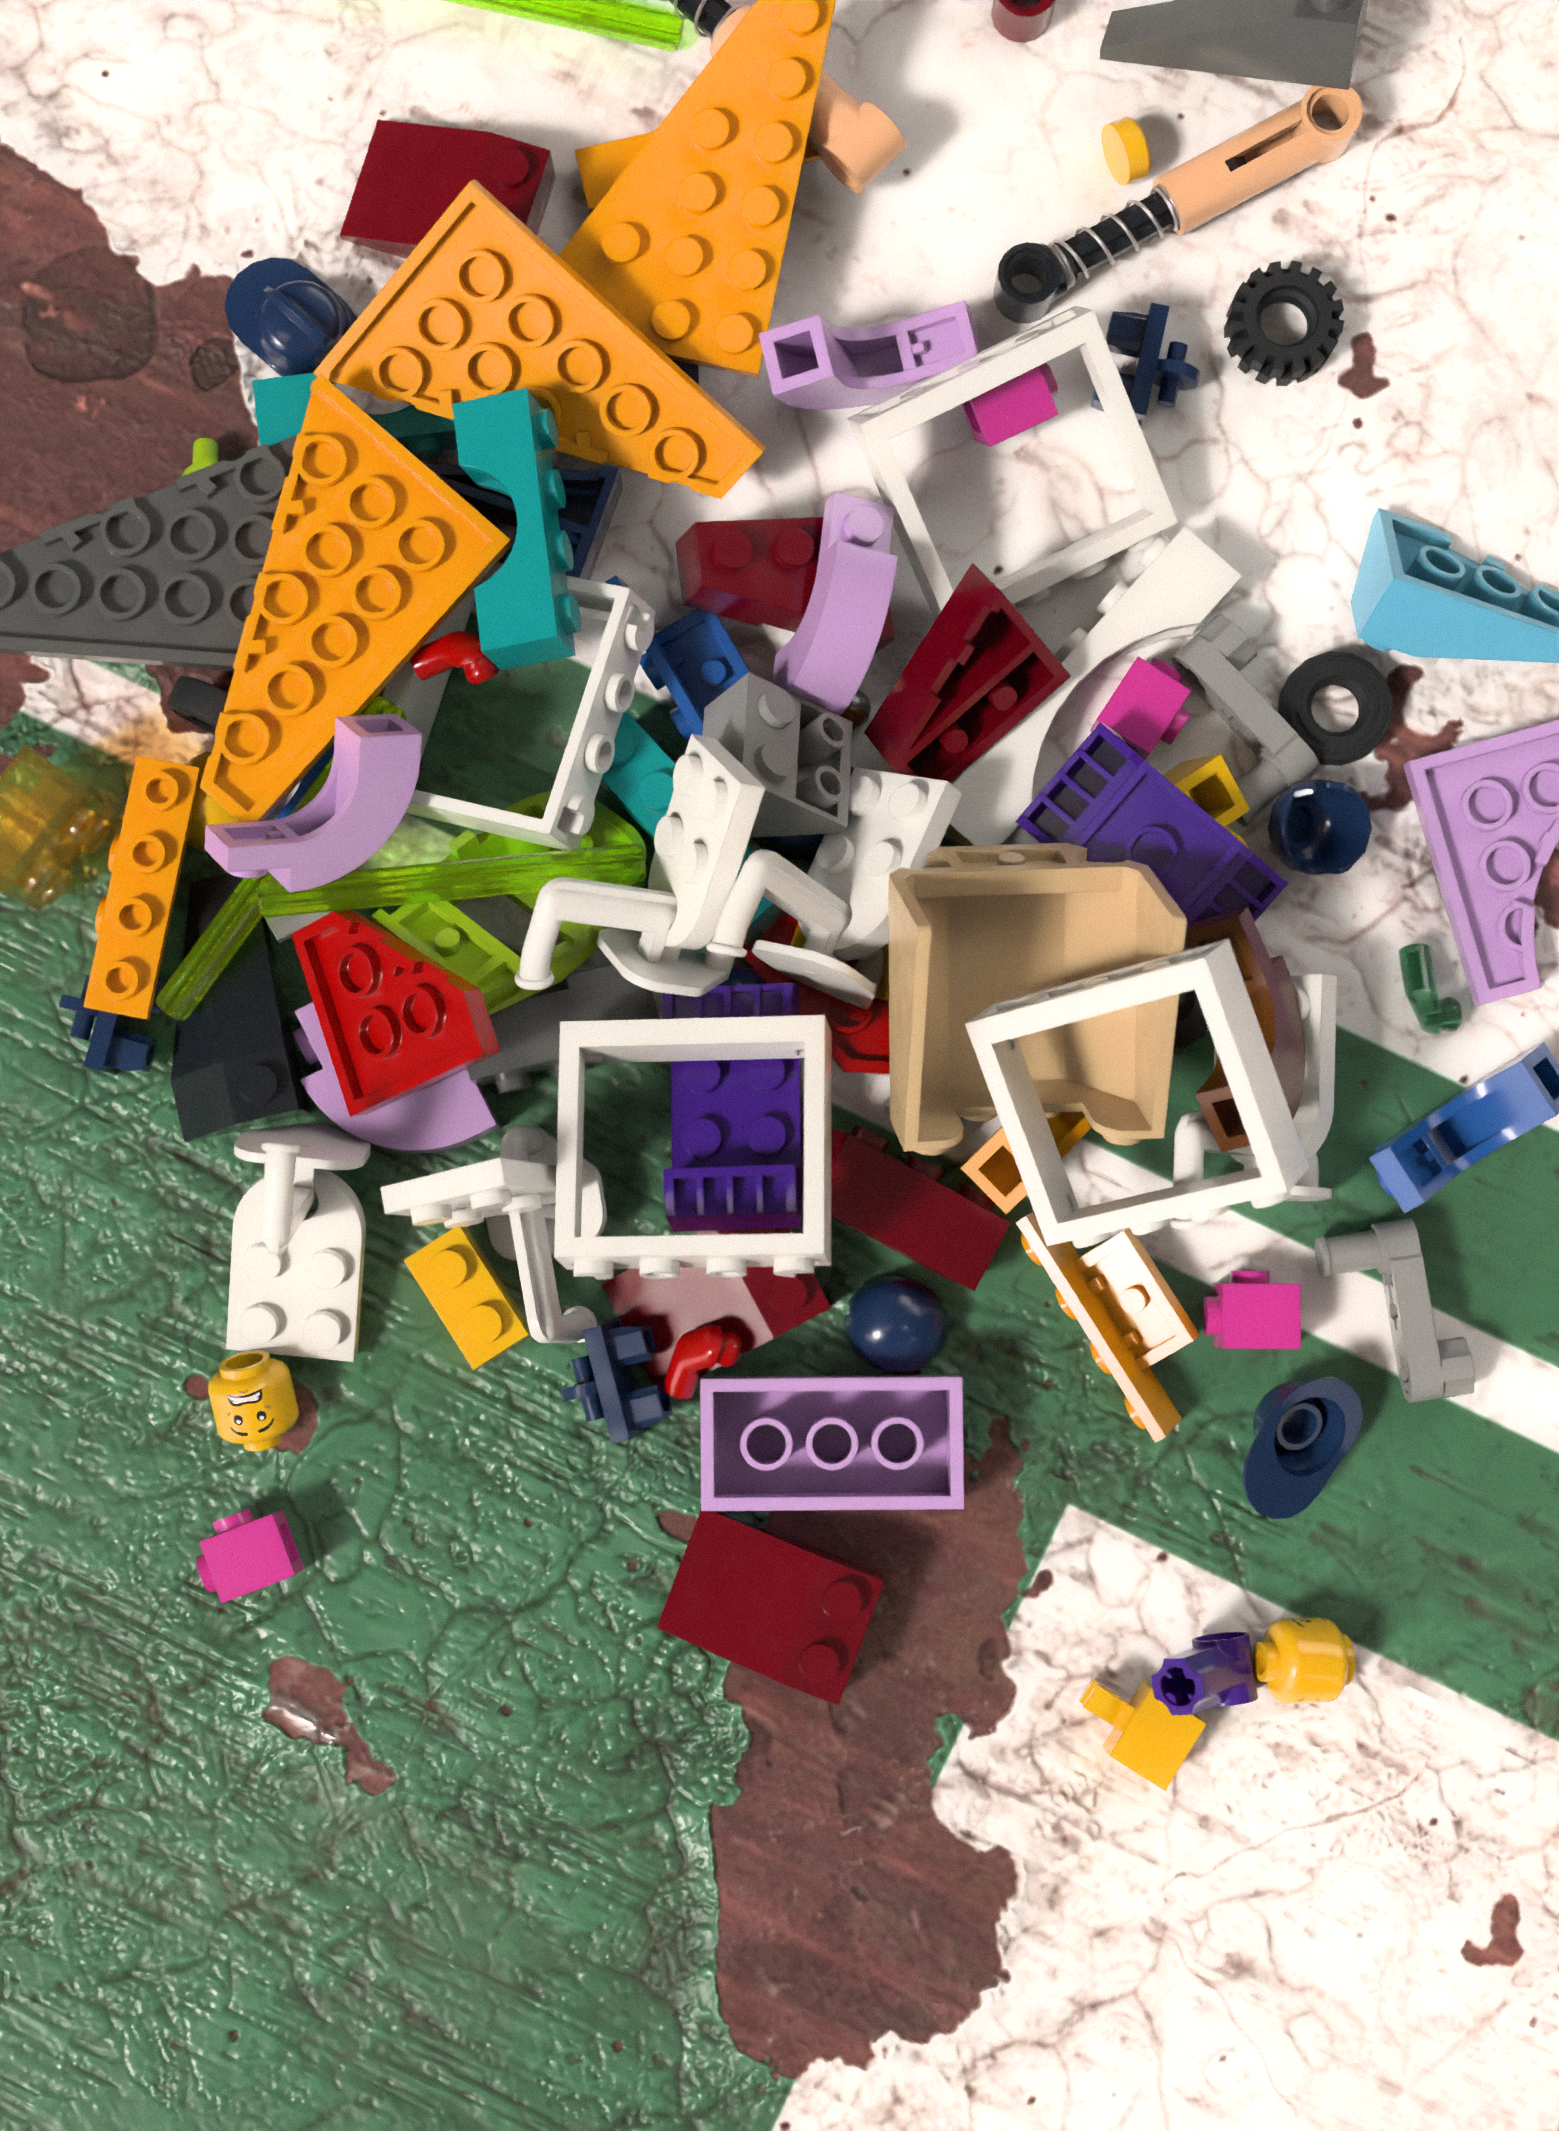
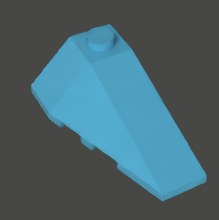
(1440, 604)

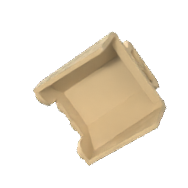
(1008, 925)

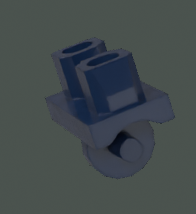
(1142, 338)
(111, 1043)
(608, 1383)

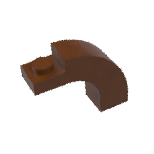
(1277, 1014)

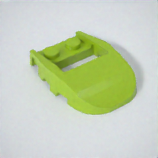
(472, 952)

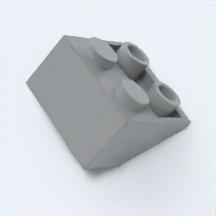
(792, 750)

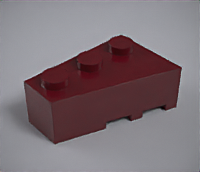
(754, 570)
(964, 684)
(910, 1209)

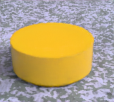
(1126, 151)

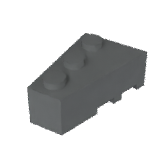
(531, 1028)

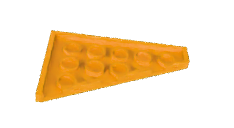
(706, 206)
(500, 312)
(351, 587)

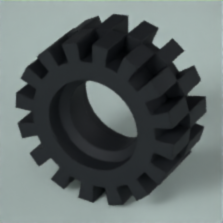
(1309, 297)

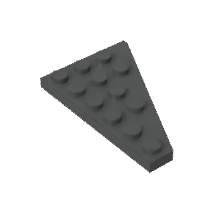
(152, 574)

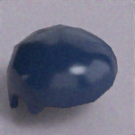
(1319, 827)
(896, 1324)

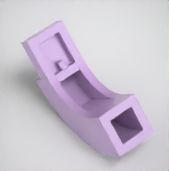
(850, 368)
(846, 605)
(345, 822)
(424, 1122)

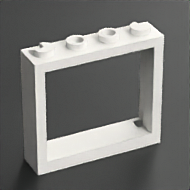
(977, 375)
(593, 734)
(695, 1041)
(1245, 1060)

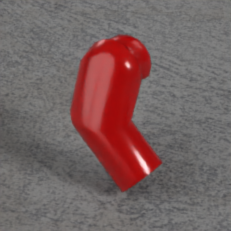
(451, 651)
(698, 1351)

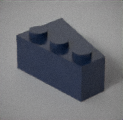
(585, 519)

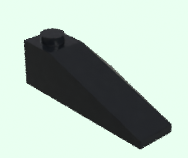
(237, 1048)

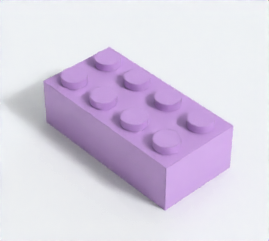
(831, 1442)

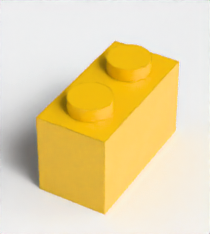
(468, 1296)

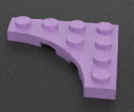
(1489, 834)

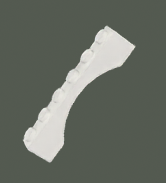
(1167, 602)

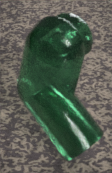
(1422, 993)

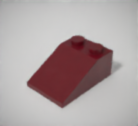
(421, 169)
(751, 1306)
(771, 1604)

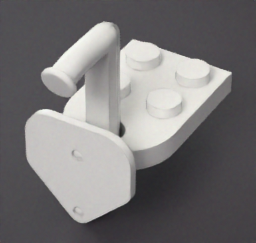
(688, 885)
(846, 890)
(1313, 1117)
(519, 1210)
(291, 1269)

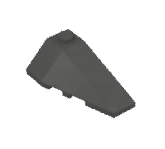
(1243, 38)

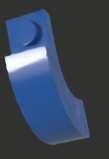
(1468, 1127)

